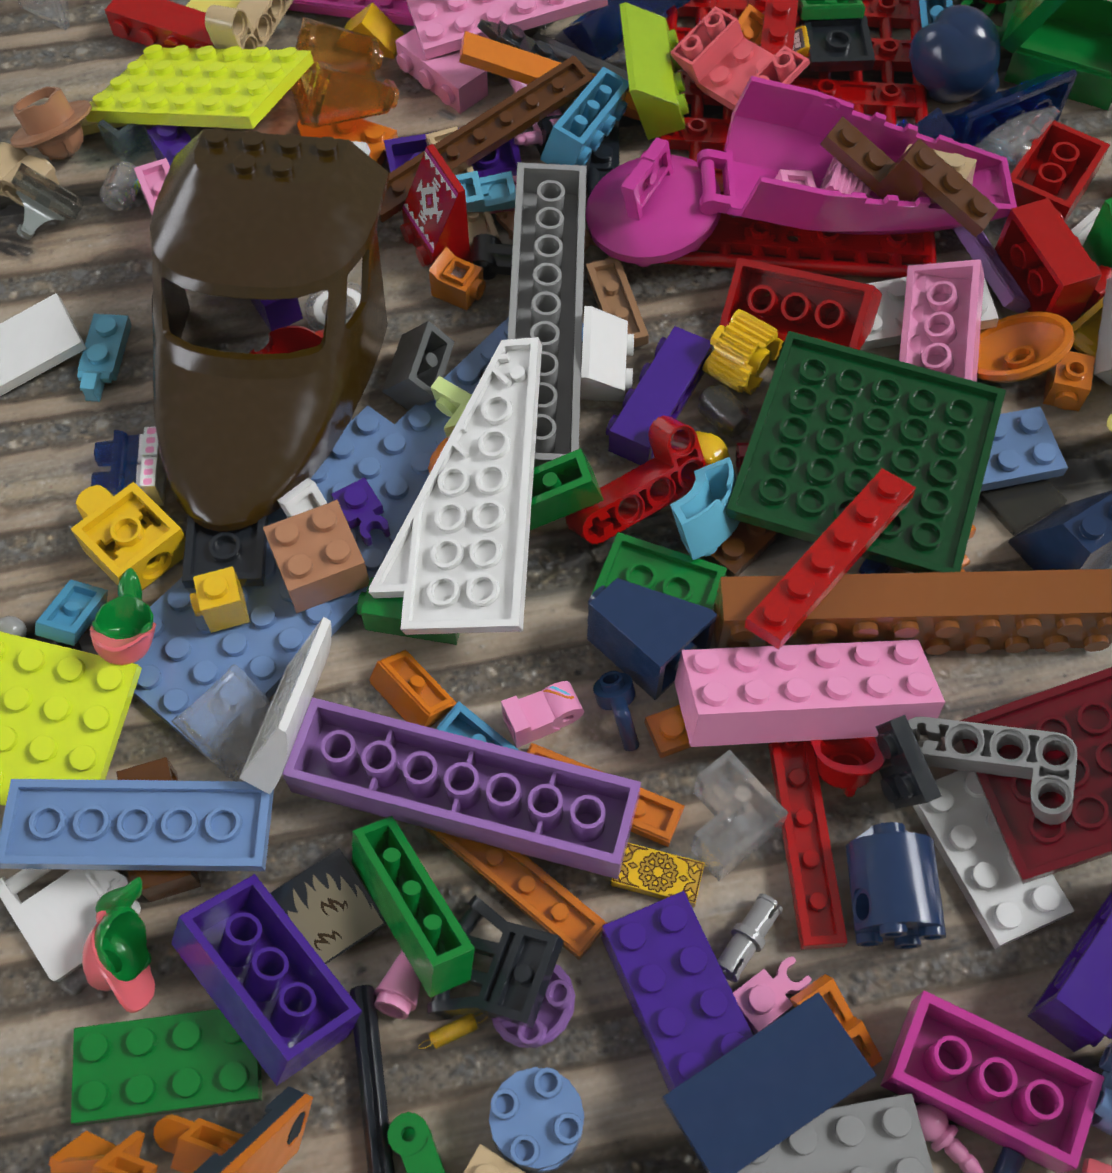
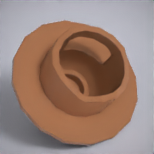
(52, 126)

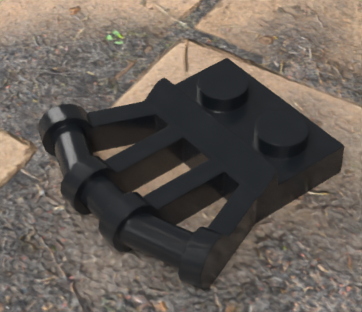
(516, 976)

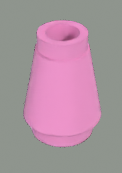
(398, 989)

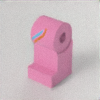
(541, 712)

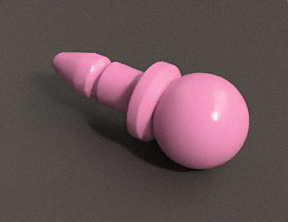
(941, 1135)

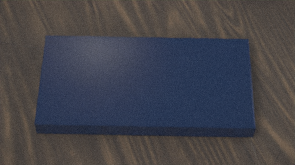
(768, 1087)

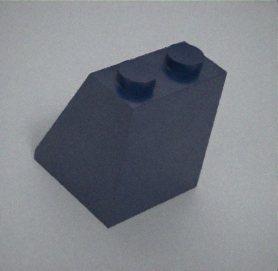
(1070, 537)
(646, 631)

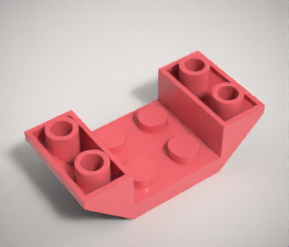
(723, 60)

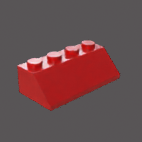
(803, 302)

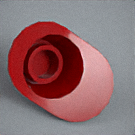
(847, 762)

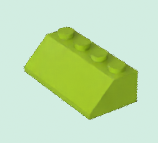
(653, 71)

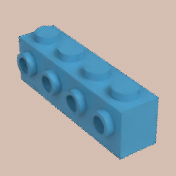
(587, 120)

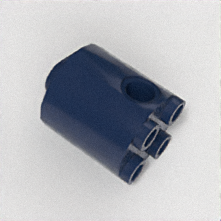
(894, 887)

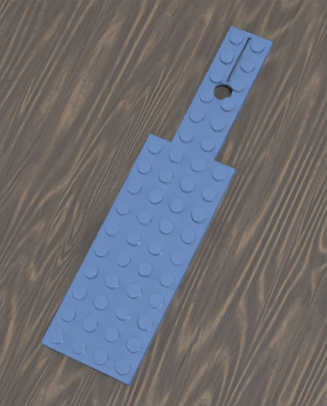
(395, 462)

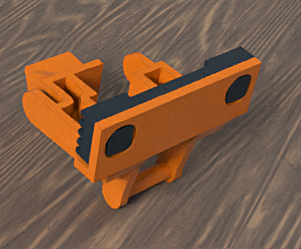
(198, 1144)

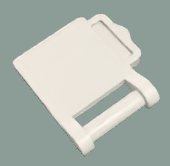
(60, 914)

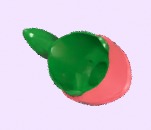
(124, 624)
(117, 950)

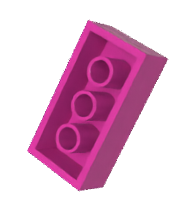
(994, 1082)

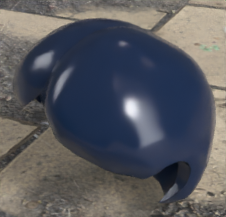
(957, 55)

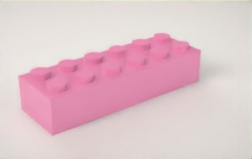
(802, 691)

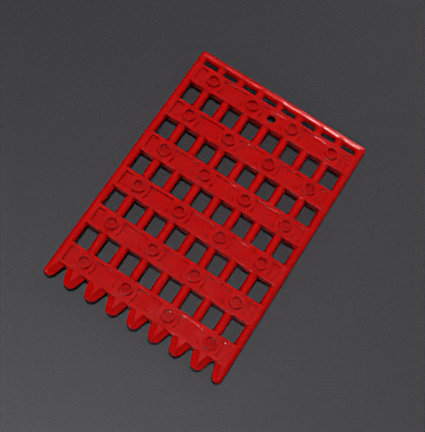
(767, 238)

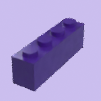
(661, 391)

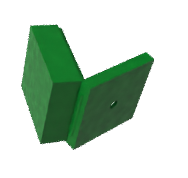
(1063, 37)

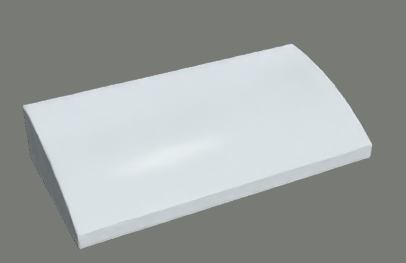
(287, 711)

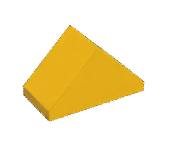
(375, 23)

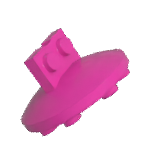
(650, 208)

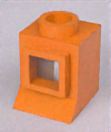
(456, 280)

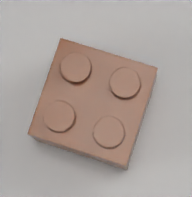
(317, 556)

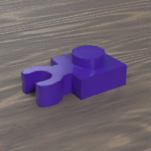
(362, 508)

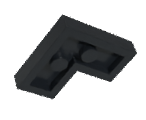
(909, 777)

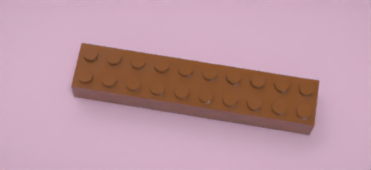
(940, 610)

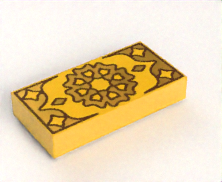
(659, 873)

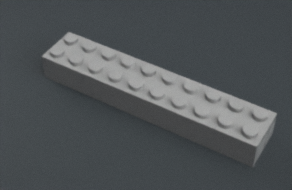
(549, 294)

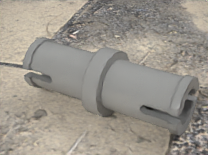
(748, 936)

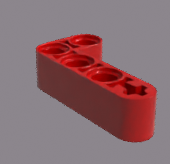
(669, 473)

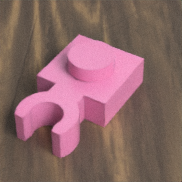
(765, 998)

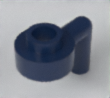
(615, 692)

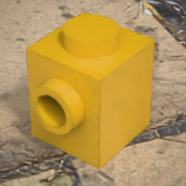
(219, 599)

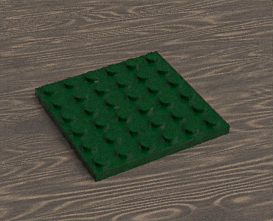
(843, 418)

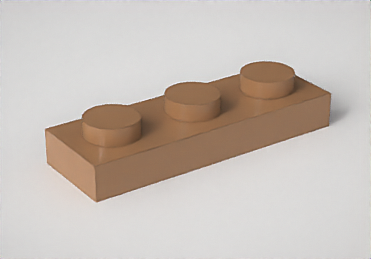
(616, 297)

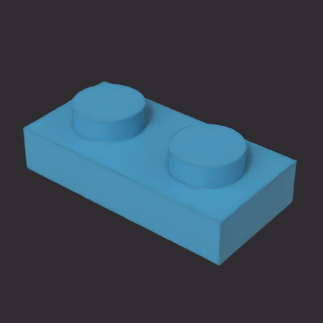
(71, 612)

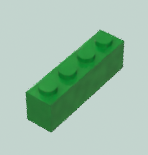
(562, 488)
(412, 906)

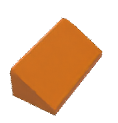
(411, 689)

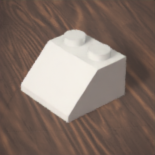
(604, 356)

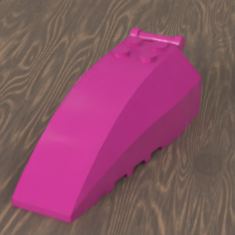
(783, 129)

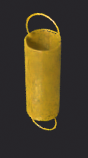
(453, 1031)

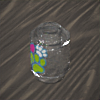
(120, 186)

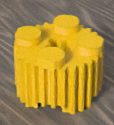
(742, 352)

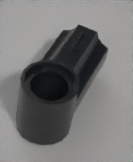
(491, 255)

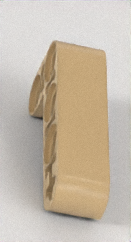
(246, 25)

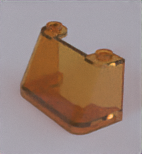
(342, 78)

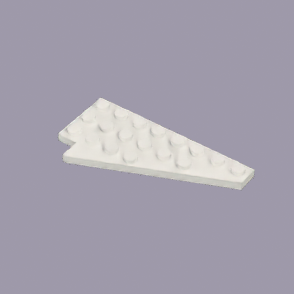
(469, 529)

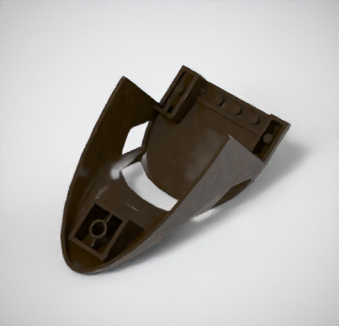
(265, 224)

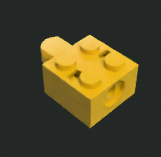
(127, 533)

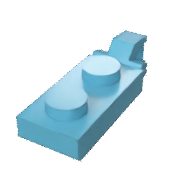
(104, 353)

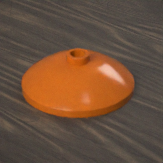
(1023, 346)

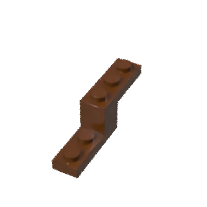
(913, 172)

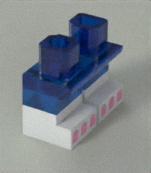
(131, 460)

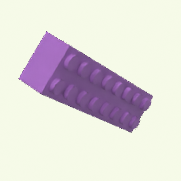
(463, 787)

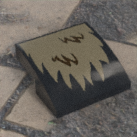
(330, 906)

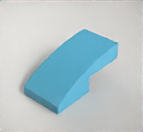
(488, 192)

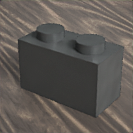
(417, 364)

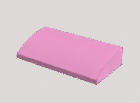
(943, 317)

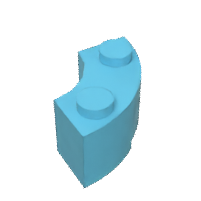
(702, 511)

